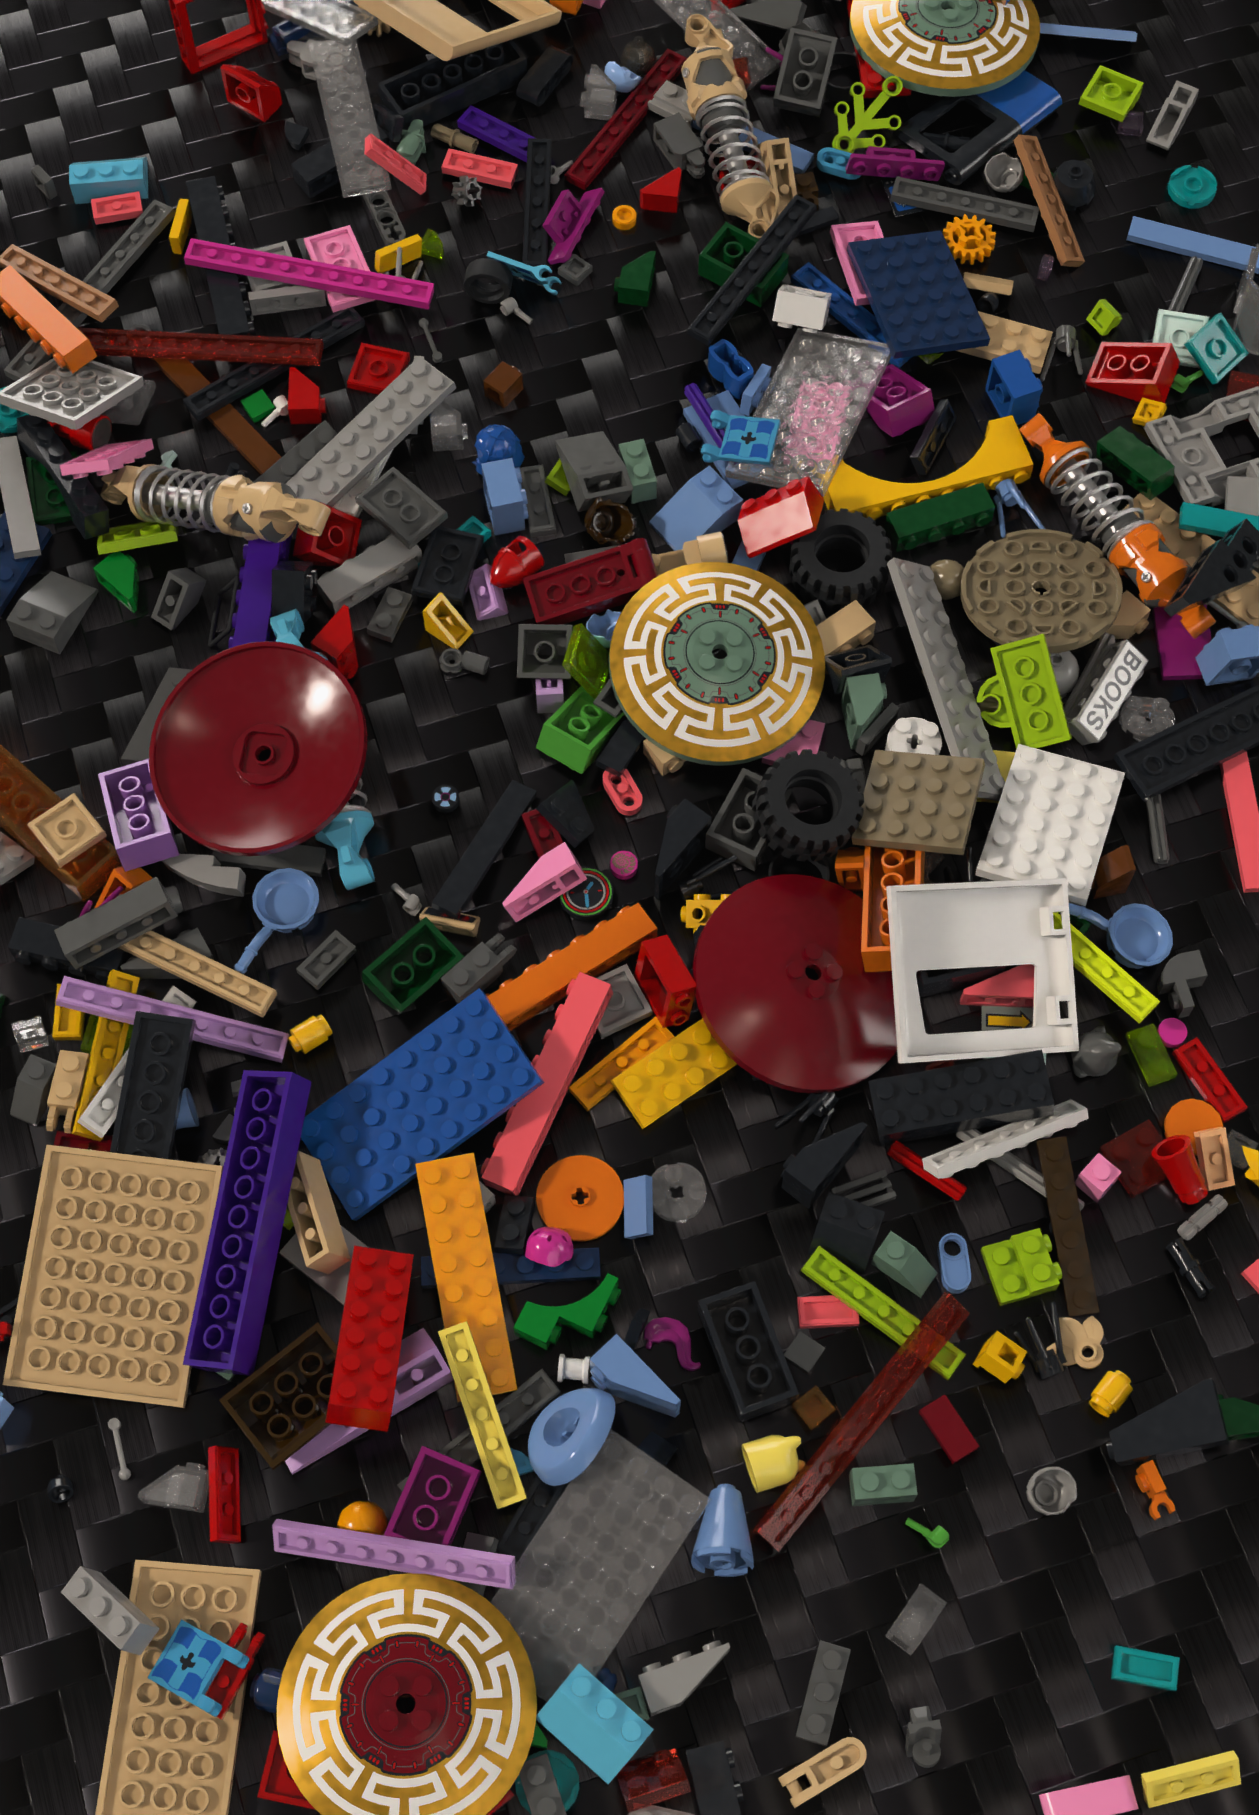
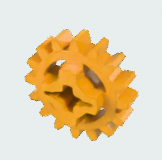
(966, 239)

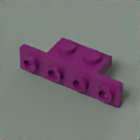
(893, 163)
(568, 221)

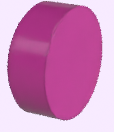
(1172, 1032)

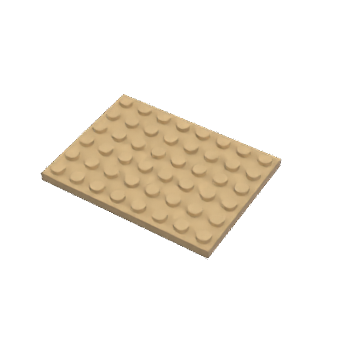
(112, 1276)

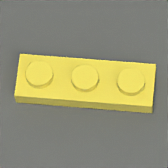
(1191, 1779)

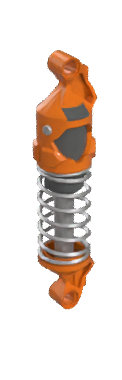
(1130, 541)

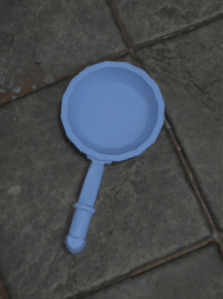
(283, 903)
(1134, 933)

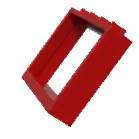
(223, 47)

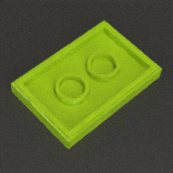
(136, 536)

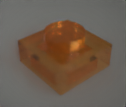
(813, 1407)

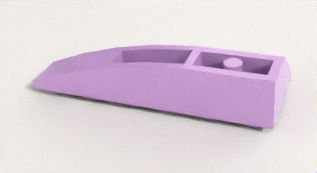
(418, 1375)

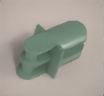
(412, 142)

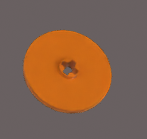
(591, 1178)

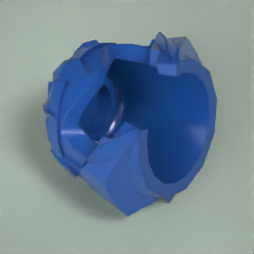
(496, 444)

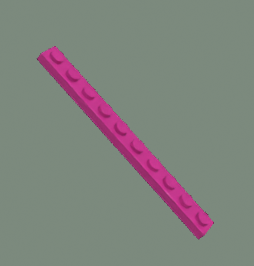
(309, 273)

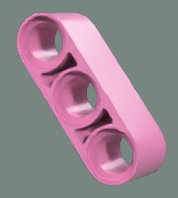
(1096, 1798)

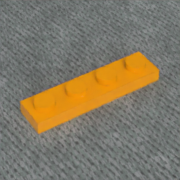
(596, 1082)

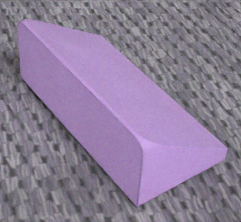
(486, 597)

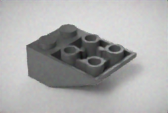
(593, 470)

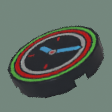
(589, 898)

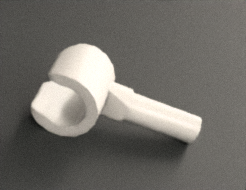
(281, 406)

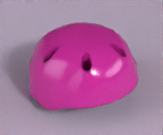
(549, 1246)

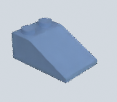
(697, 509)
(629, 1378)

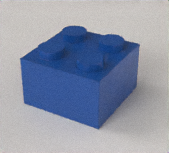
(1014, 387)

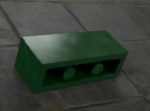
(1135, 462)

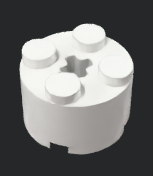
(914, 736)

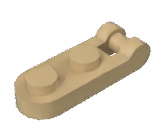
(825, 1769)

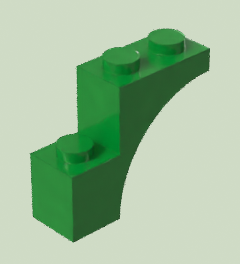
(541, 1323)

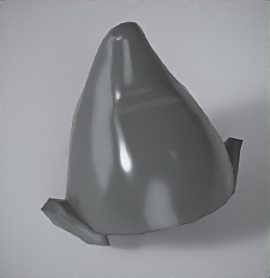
(1096, 1053)

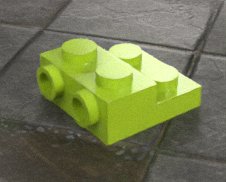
(1111, 93)
(1021, 1266)

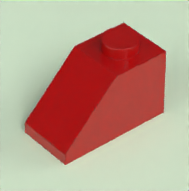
(304, 399)

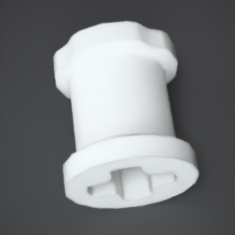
(573, 1369)

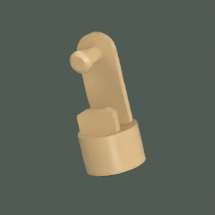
(705, 549)

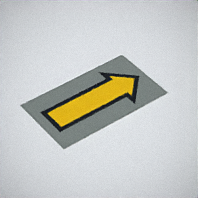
(1006, 1018)

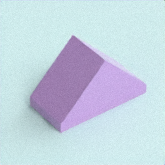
(549, 695)

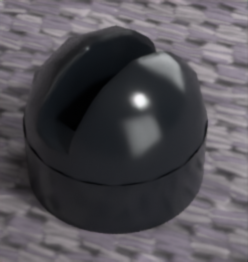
(988, 303)
(54, 1492)

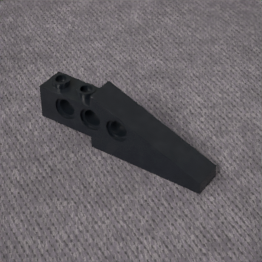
(1218, 569)

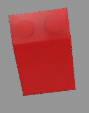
(1134, 369)

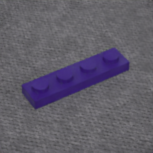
(495, 132)

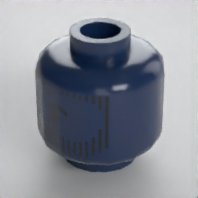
(265, 1689)

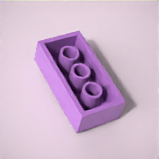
(136, 818)

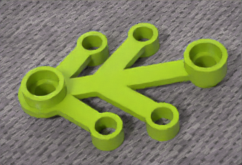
(863, 119)

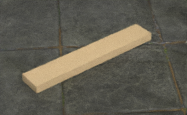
(202, 972)

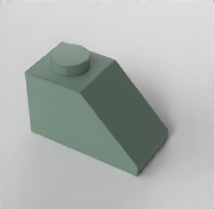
(904, 1264)

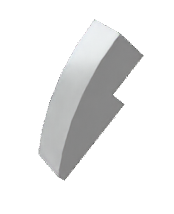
(1173, 115)
(207, 873)

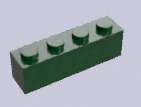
(939, 517)

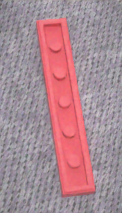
(1243, 818)

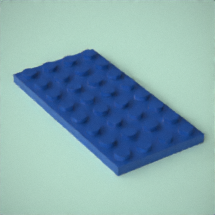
(418, 1104)

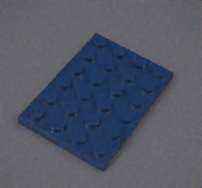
(917, 294)

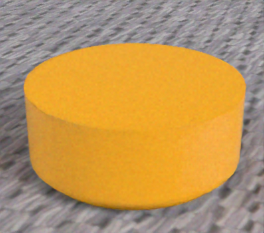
(624, 217)

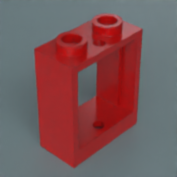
(665, 981)

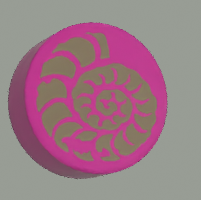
(623, 865)

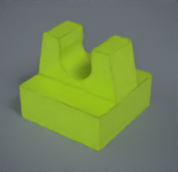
(1104, 317)

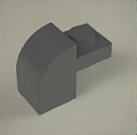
(1179, 975)

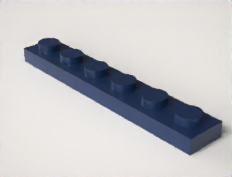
(521, 1270)

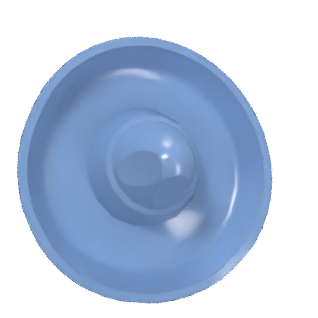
(570, 1434)

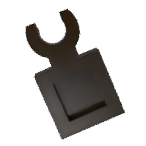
(807, 187)

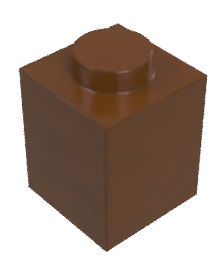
(503, 384)

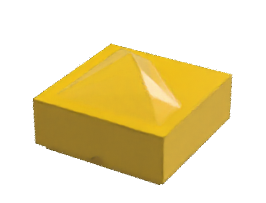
(1148, 411)

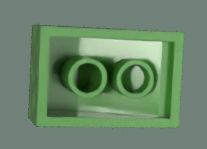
(577, 731)

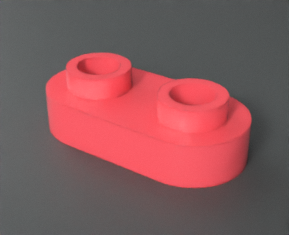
(623, 792)

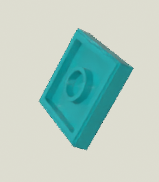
(1216, 348)

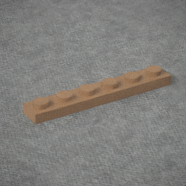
(1048, 201)
(59, 283)

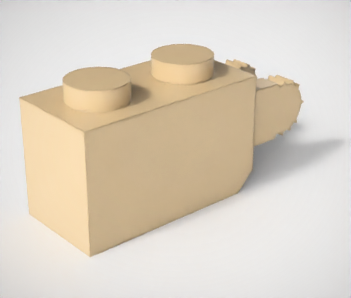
(66, 1089)

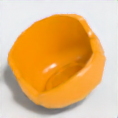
(363, 1517)

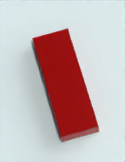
(1209, 1079)
(224, 1494)

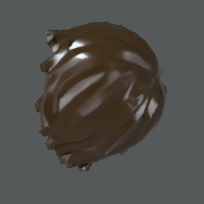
(609, 522)

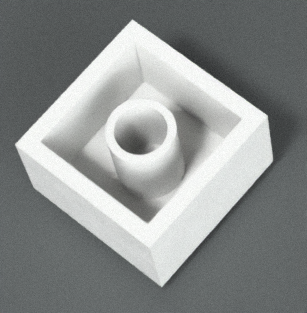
(801, 308)

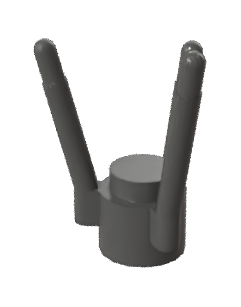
(1065, 341)

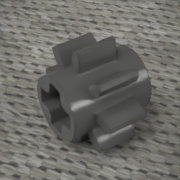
(466, 191)

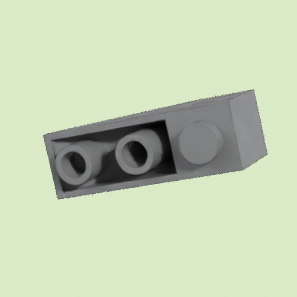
(672, 1684)

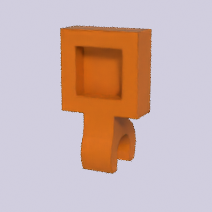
(1152, 1483)

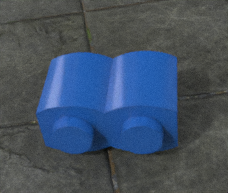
(729, 368)

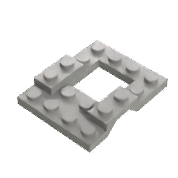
(1187, 445)

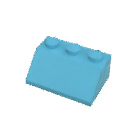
(108, 178)
(593, 1723)

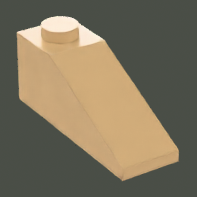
(779, 169)

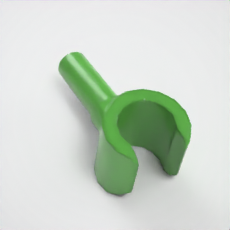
(1182, 383)
(936, 1538)

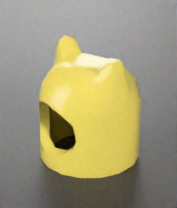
(772, 1461)

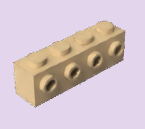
(316, 1217)

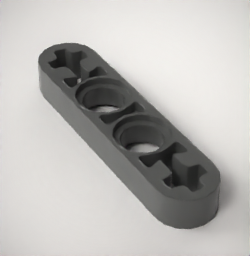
(385, 210)

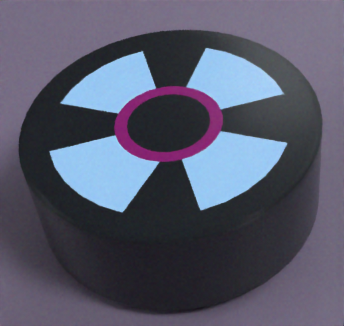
(445, 798)

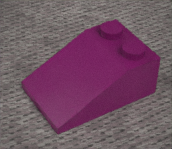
(900, 402)

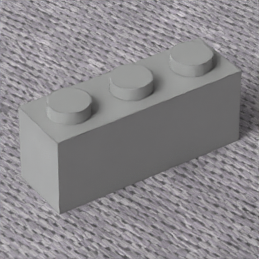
(110, 1610)

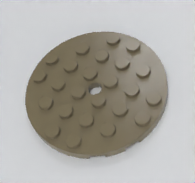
(1078, 580)

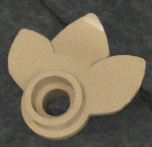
(1077, 1338)

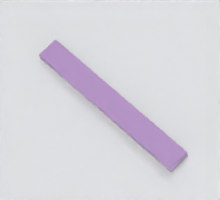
(208, 1027)
(394, 1553)

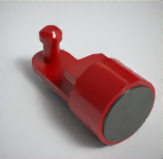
(90, 436)

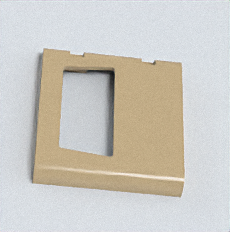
(450, 34)

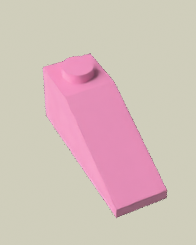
(546, 880)

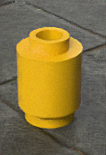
(310, 1034)
(1111, 1393)

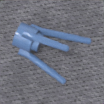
(1010, 495)

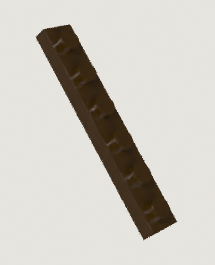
(1067, 1227)

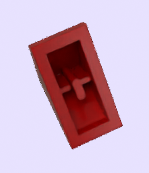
(663, 193)

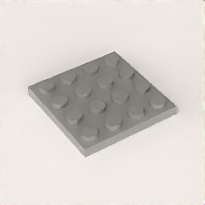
(69, 397)

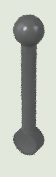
(437, 356)

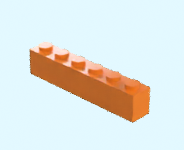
(43, 322)

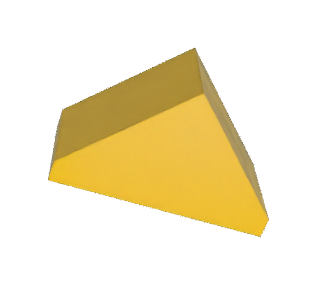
(445, 622)

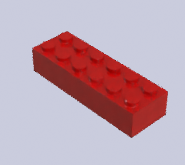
(370, 1339)

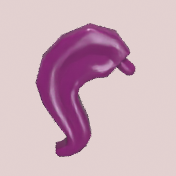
(674, 1331)

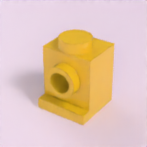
(1001, 1357)

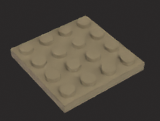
(919, 802)

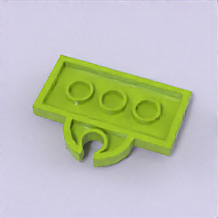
(1026, 694)

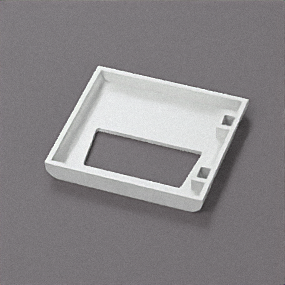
(982, 928)

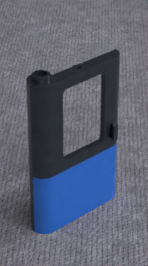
(1013, 107)

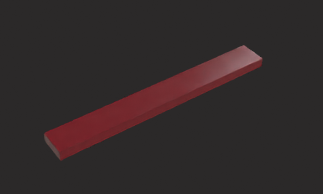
(623, 121)

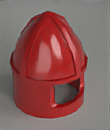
(513, 565)

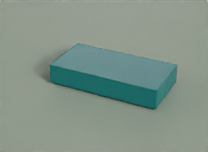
(1145, 1668)

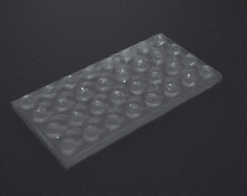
(820, 402)
(597, 1560)

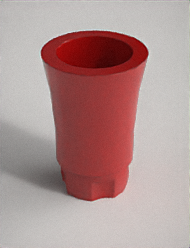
(1181, 1168)

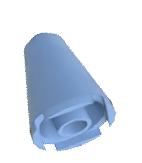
(724, 1535)

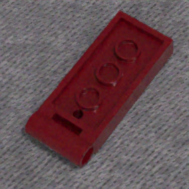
(590, 583)

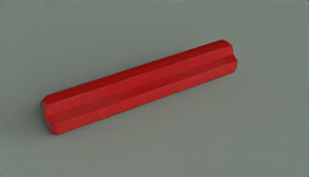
(914, 1163)

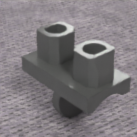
(923, 1737)

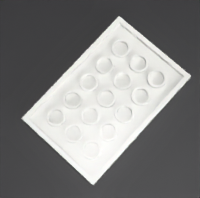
(1051, 821)

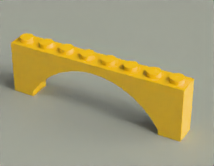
(998, 459)

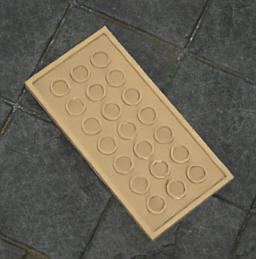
(160, 1747)

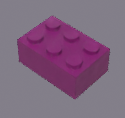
(433, 1499)

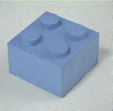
(504, 496)
(1230, 656)

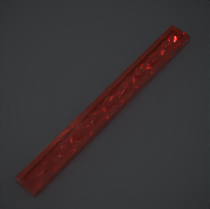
(205, 346)
(861, 1422)

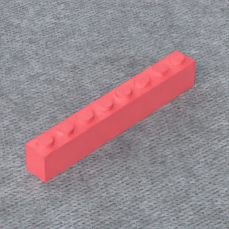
(557, 1066)

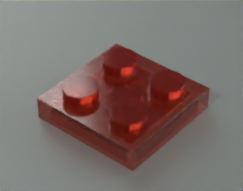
(1133, 1158)
(652, 1780)

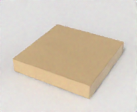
(67, 830)

